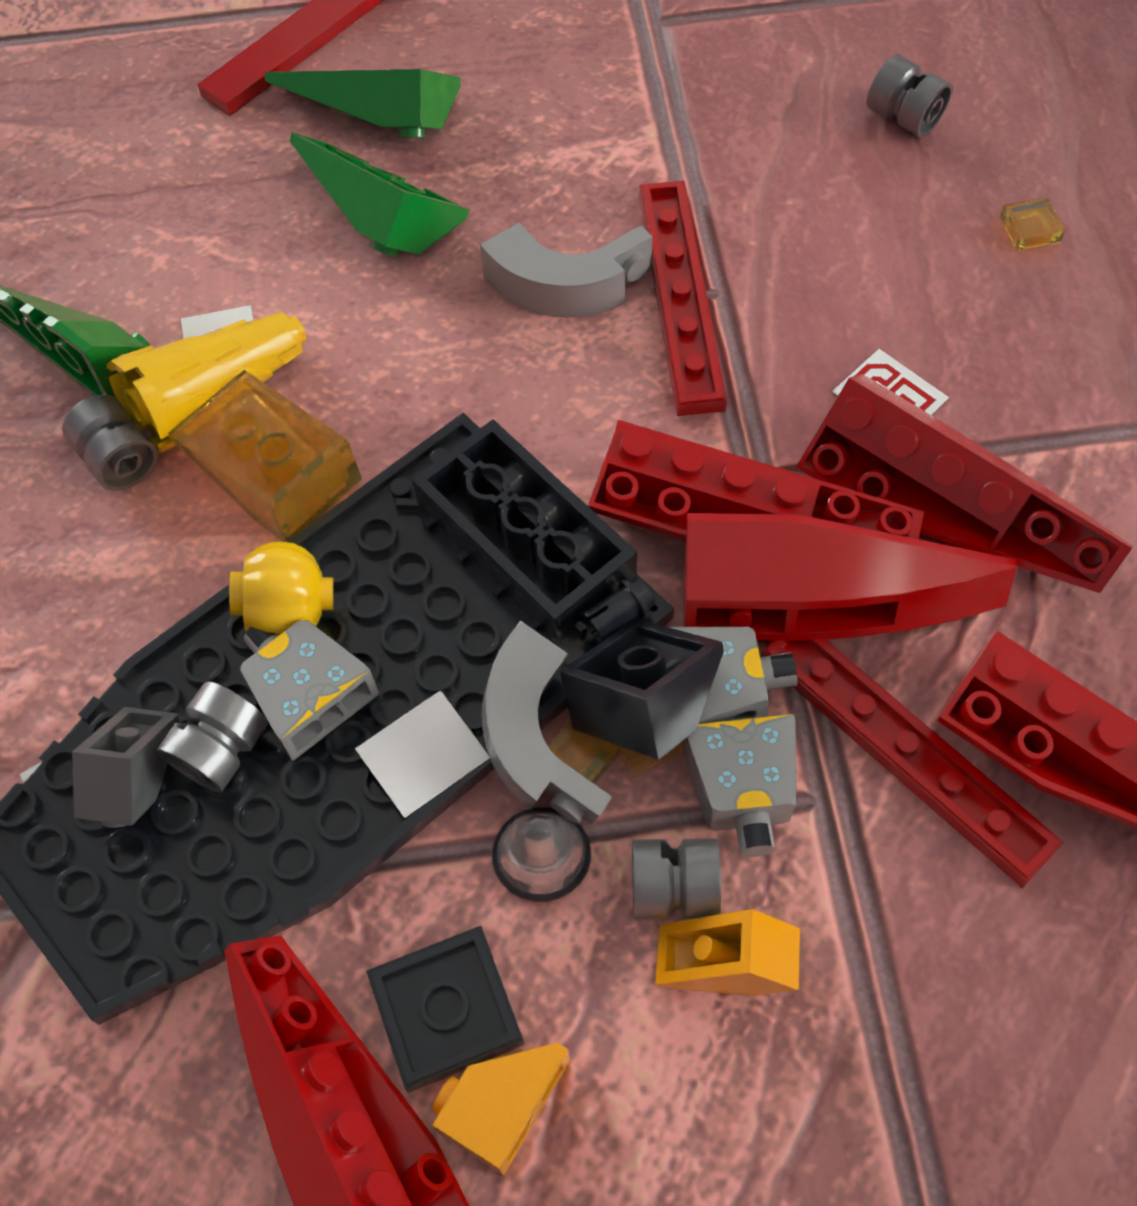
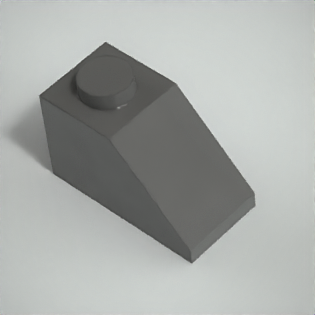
(119, 767)

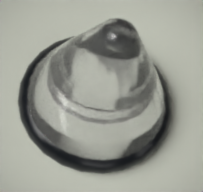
(541, 855)

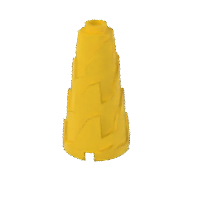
(175, 379)

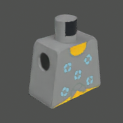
(743, 675)
(305, 683)
(745, 777)

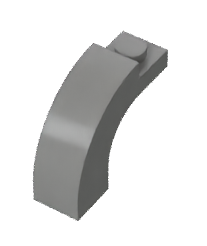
(561, 282)
(513, 731)

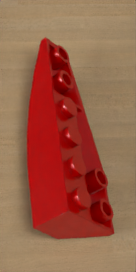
(661, 478)
(968, 494)
(829, 578)
(1047, 729)
(323, 1096)

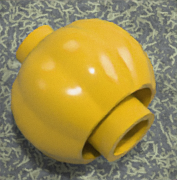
(279, 588)

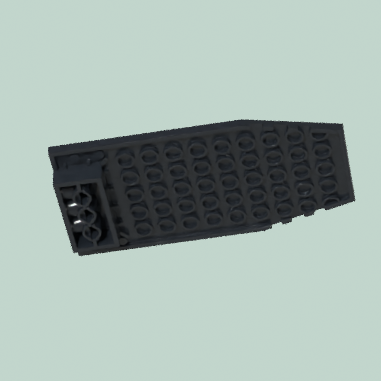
(426, 589)

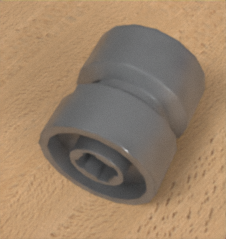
(909, 95)
(109, 442)
(216, 731)
(676, 878)

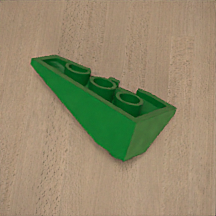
(389, 98)
(380, 201)
(69, 338)

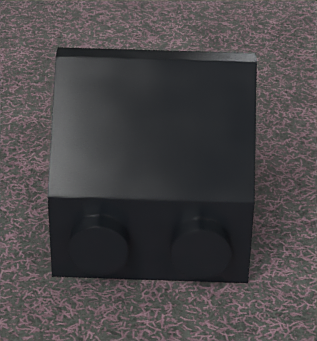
(642, 687)

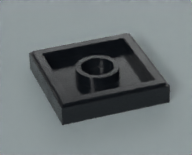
(444, 1008)

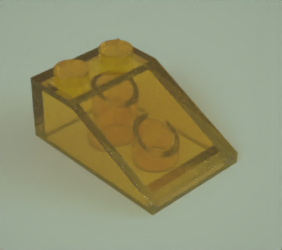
(268, 455)

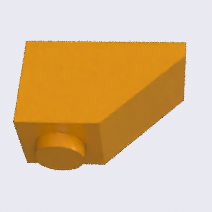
(729, 954)
(498, 1103)

